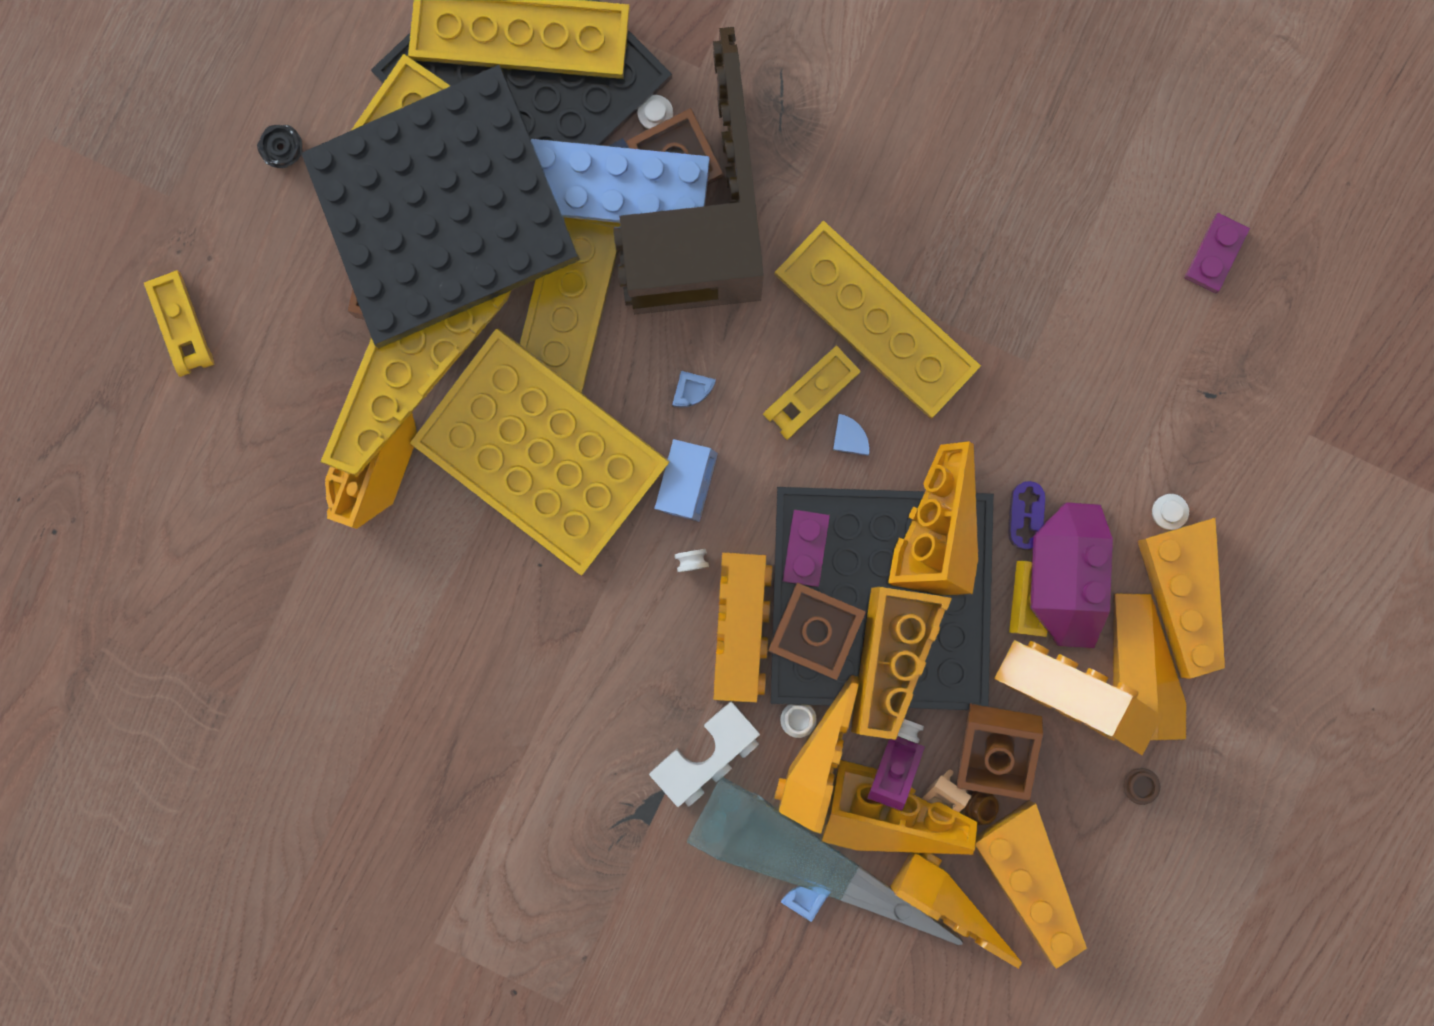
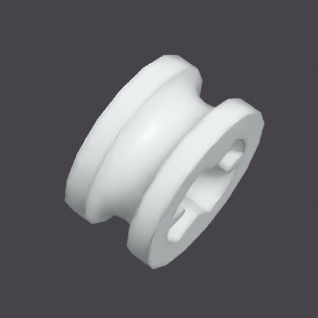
(691, 560)
(909, 730)

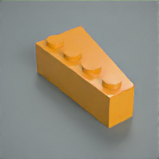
(1187, 593)
(1027, 872)

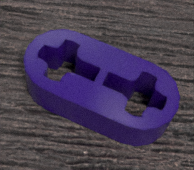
(1017, 513)

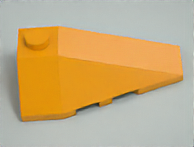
(942, 538)
(1146, 664)
(810, 777)
(872, 826)
(935, 893)

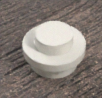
(655, 111)
(1170, 511)
(798, 720)

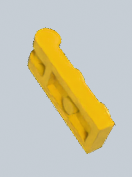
(178, 322)
(813, 391)

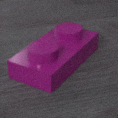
(1217, 253)
(806, 548)
(896, 773)

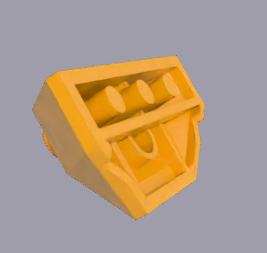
(361, 498)

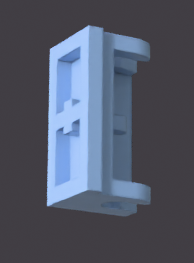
(686, 480)

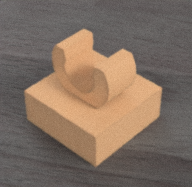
(947, 793)

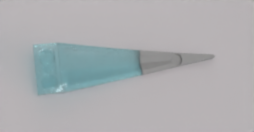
(756, 836)

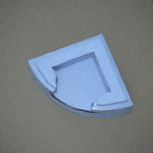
(692, 389)
(850, 437)
(804, 902)

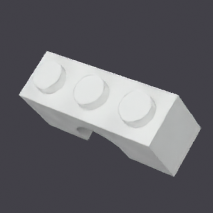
(683, 778)

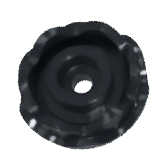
(272, 138)

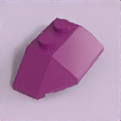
(1073, 574)

